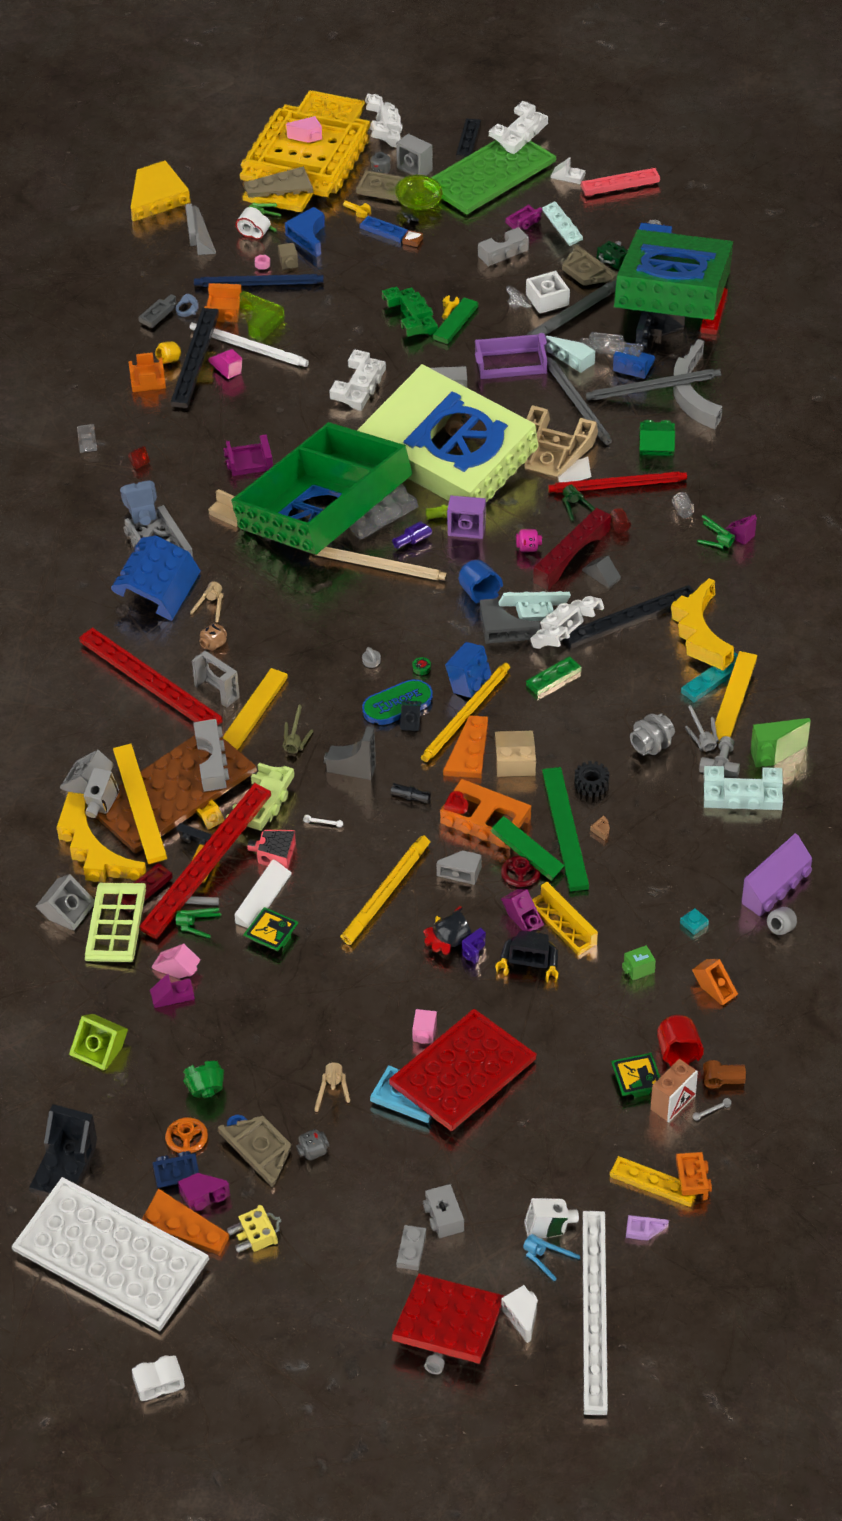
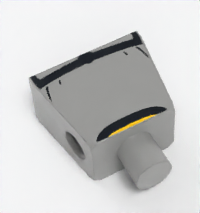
(100, 792)

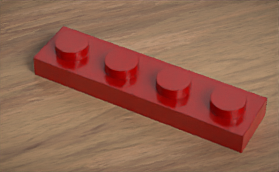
(711, 326)

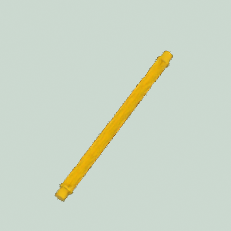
(464, 713)

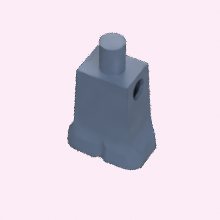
(140, 501)

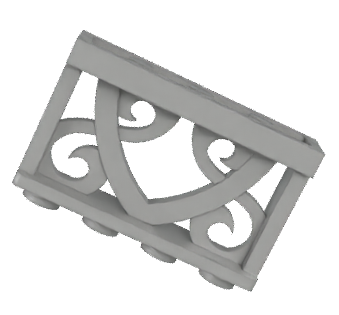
(163, 521)

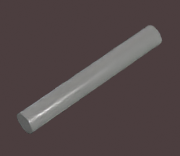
(200, 900)

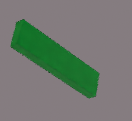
(455, 320)
(527, 848)

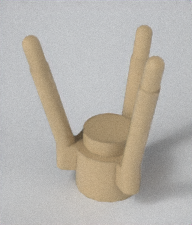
(212, 592)
(332, 1076)

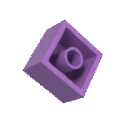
(466, 517)

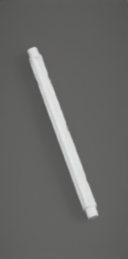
(257, 347)

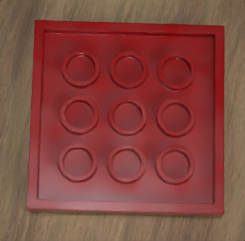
(448, 1318)

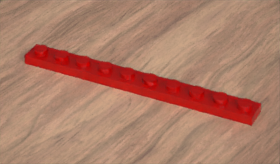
(148, 677)
(205, 861)

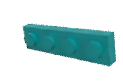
(707, 681)

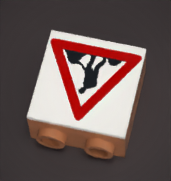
(674, 1090)

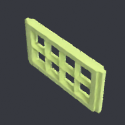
(115, 888)

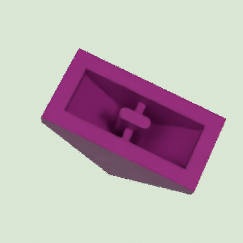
(743, 529)

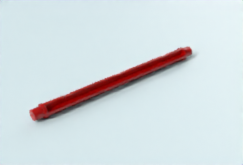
(625, 481)

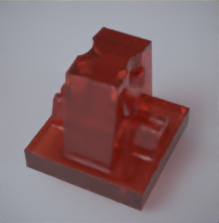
(139, 457)

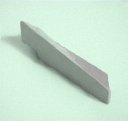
(198, 232)

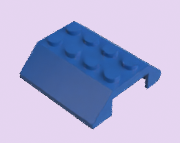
(159, 574)

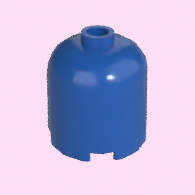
(479, 580)

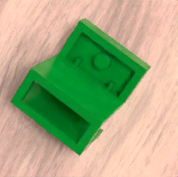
(657, 438)

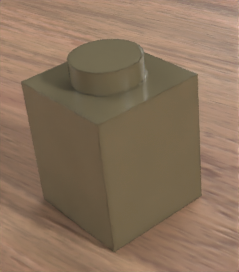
(288, 255)

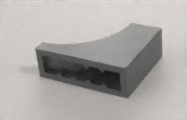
(501, 626)
(355, 759)

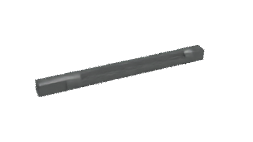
(575, 309)

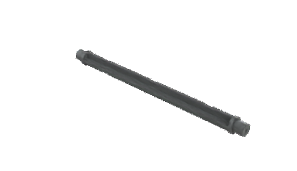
(653, 384)
(577, 399)

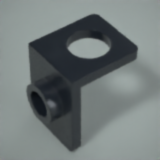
(410, 715)

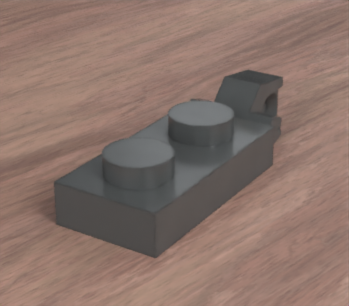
(158, 311)

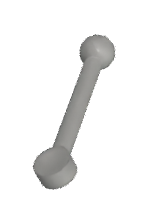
(726, 1103)

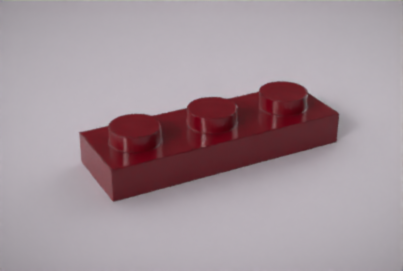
(154, 880)

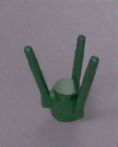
(573, 495)

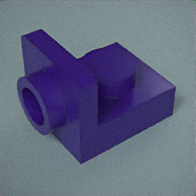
(473, 944)

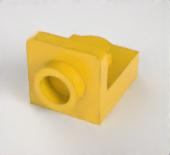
(210, 815)

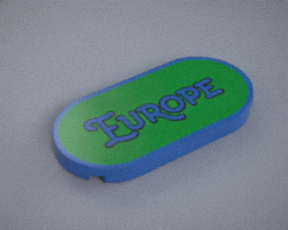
(386, 705)

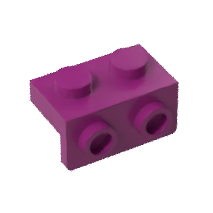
(524, 218)

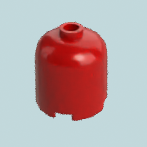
(679, 1040)

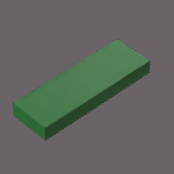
(553, 675)

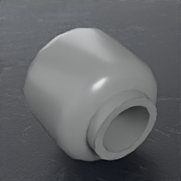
(782, 920)

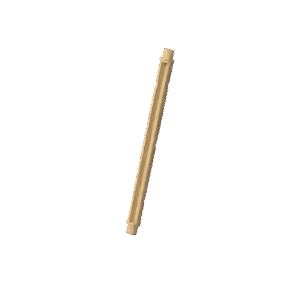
(382, 563)

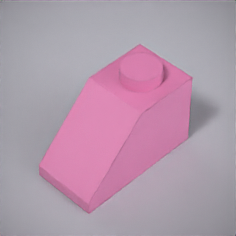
(305, 130)
(177, 962)

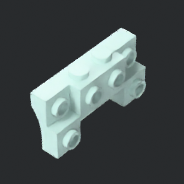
(743, 793)

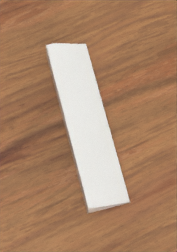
(262, 893)

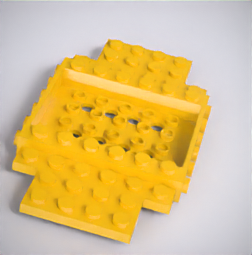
(339, 124)

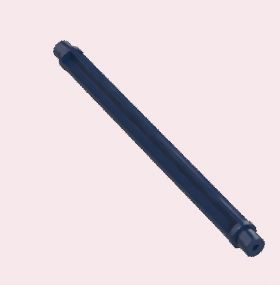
(261, 280)

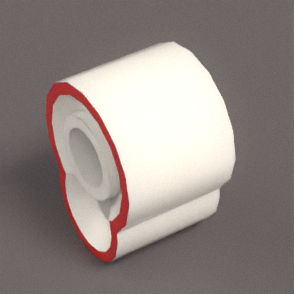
(252, 223)

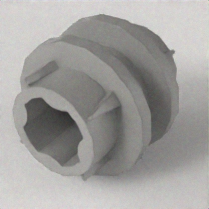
(652, 734)

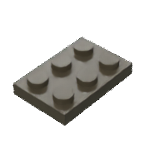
(378, 185)

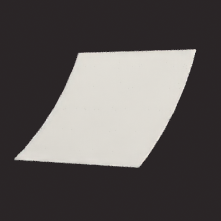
(578, 471)

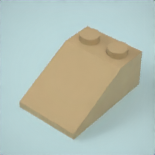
(515, 753)

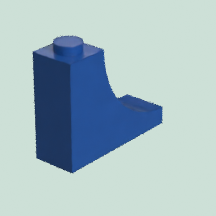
(304, 228)

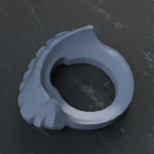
(187, 298)

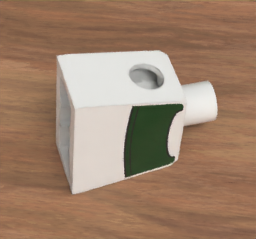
(549, 1217)

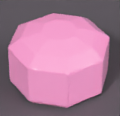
(262, 262)

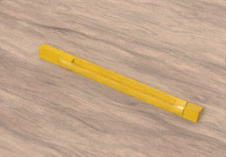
(384, 890)

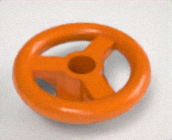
(185, 1130)

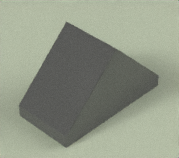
(603, 571)

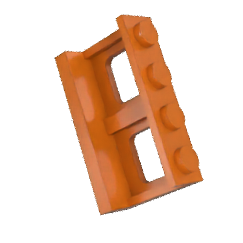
(488, 803)

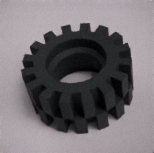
(591, 787)

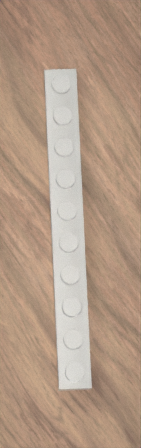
(594, 1313)

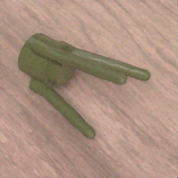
(292, 742)

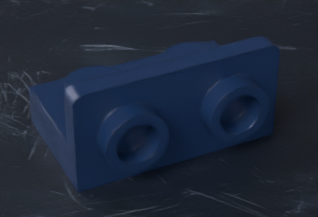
(172, 1170)

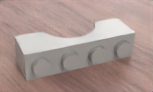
(208, 739)

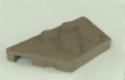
(587, 268)
(259, 1145)

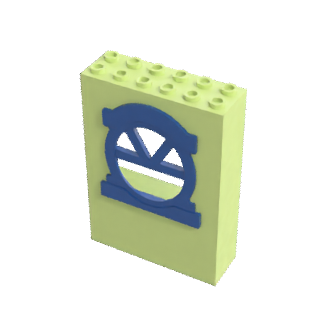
(422, 410)

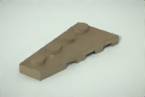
(280, 183)

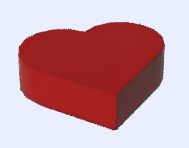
(456, 803)

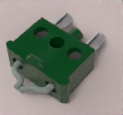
(612, 254)

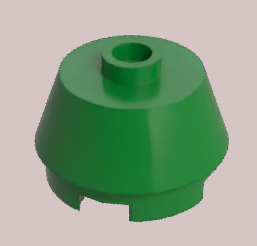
(204, 1080)

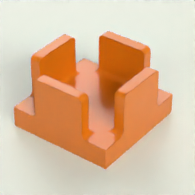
(147, 374)

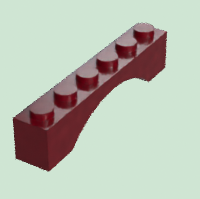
(551, 567)

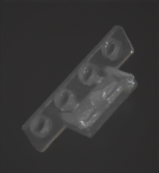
(610, 343)

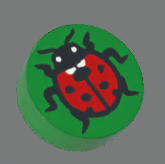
(421, 666)

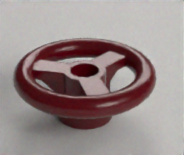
(520, 866)

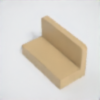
(223, 508)

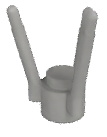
(706, 740)

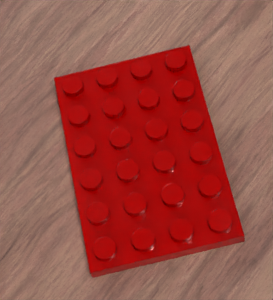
(462, 1069)

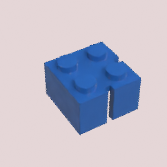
(468, 669)

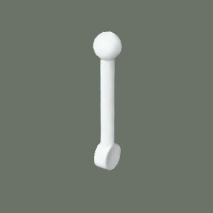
(307, 819)

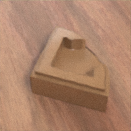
(601, 828)

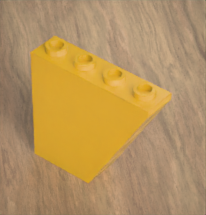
(157, 190)

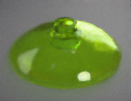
(418, 192)

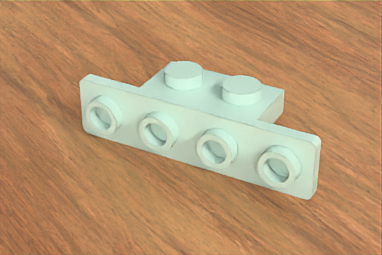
(562, 223)
(534, 605)

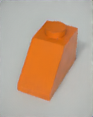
(715, 980)

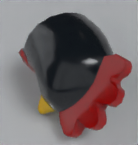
(447, 932)

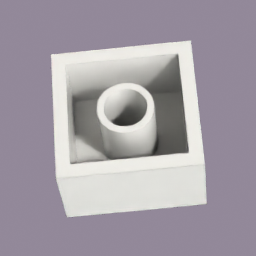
(547, 292)

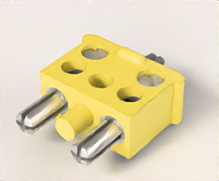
(256, 1229)

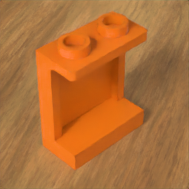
(225, 299)

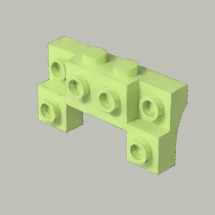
(277, 781)

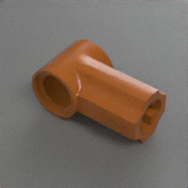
(716, 1074)

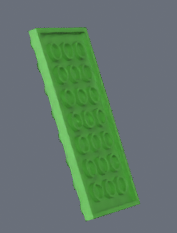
(490, 173)

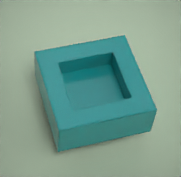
(694, 921)

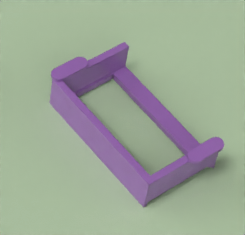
(511, 345)

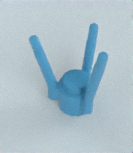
(537, 1246)

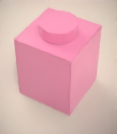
(424, 1026)

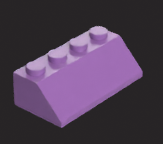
(776, 876)

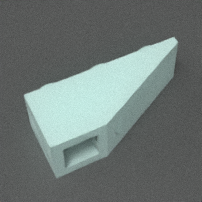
(572, 353)

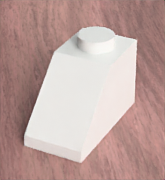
(521, 1310)

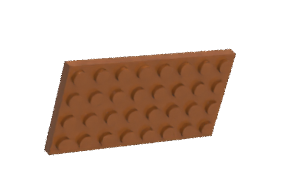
(173, 790)

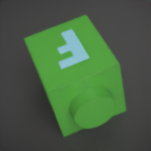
(639, 963)

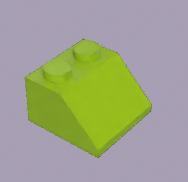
(97, 1041)

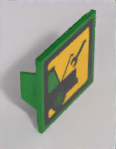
(271, 929)
(636, 1074)

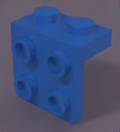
(632, 364)

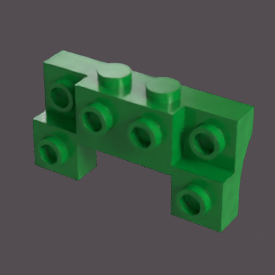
(414, 307)

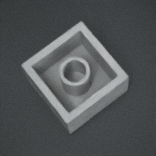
(414, 156)

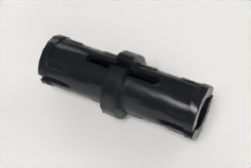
(410, 793)

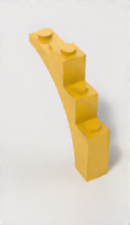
(700, 640)
(85, 847)

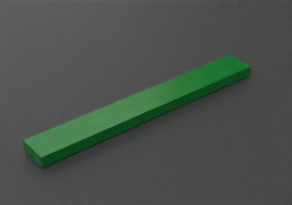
(565, 829)

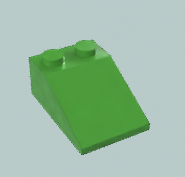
(778, 740)

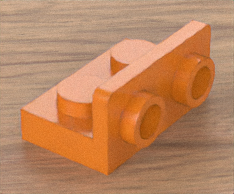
(692, 1174)

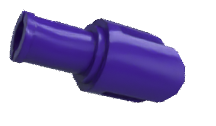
(412, 535)

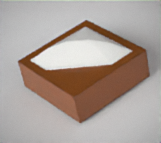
(412, 238)

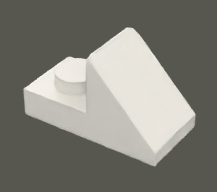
(566, 173)

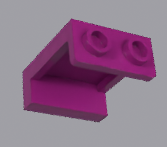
(249, 458)

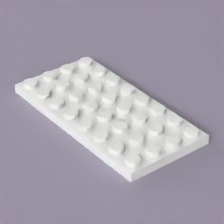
(111, 1253)

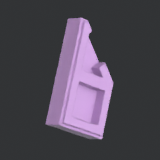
(644, 1227)

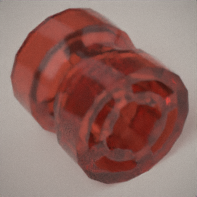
(620, 520)

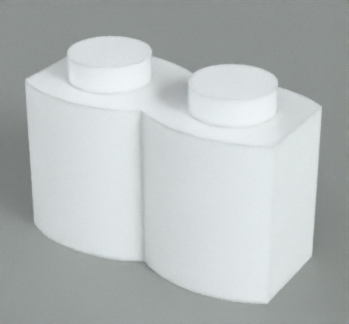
(158, 1378)

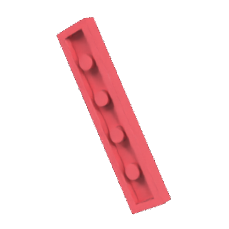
(620, 181)

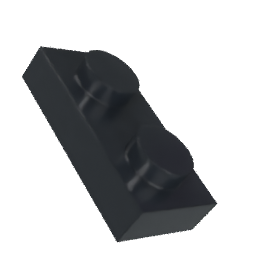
(191, 834)

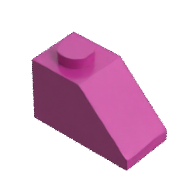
(227, 363)

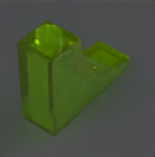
(265, 315)

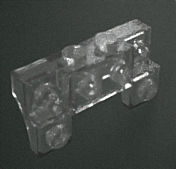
(386, 511)

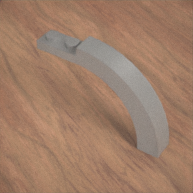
(687, 398)

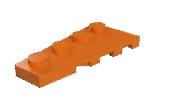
(469, 750)
(185, 1224)

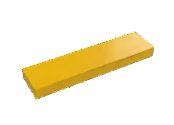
(650, 1180)

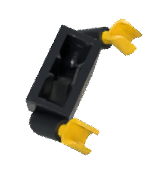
(530, 949)

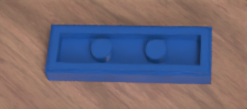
(383, 229)

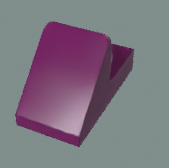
(170, 992)

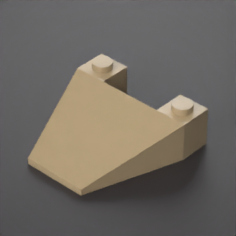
(557, 449)

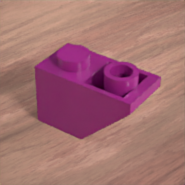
(522, 910)
(202, 1190)

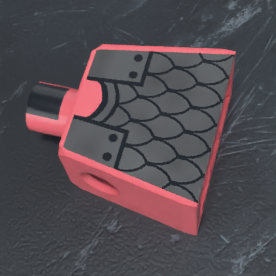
(274, 845)

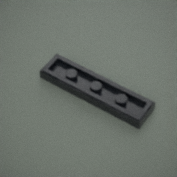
(468, 138)

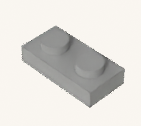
(411, 1247)

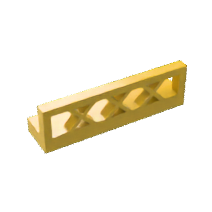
(568, 918)

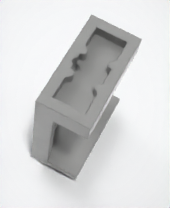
(226, 683)

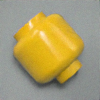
(168, 352)

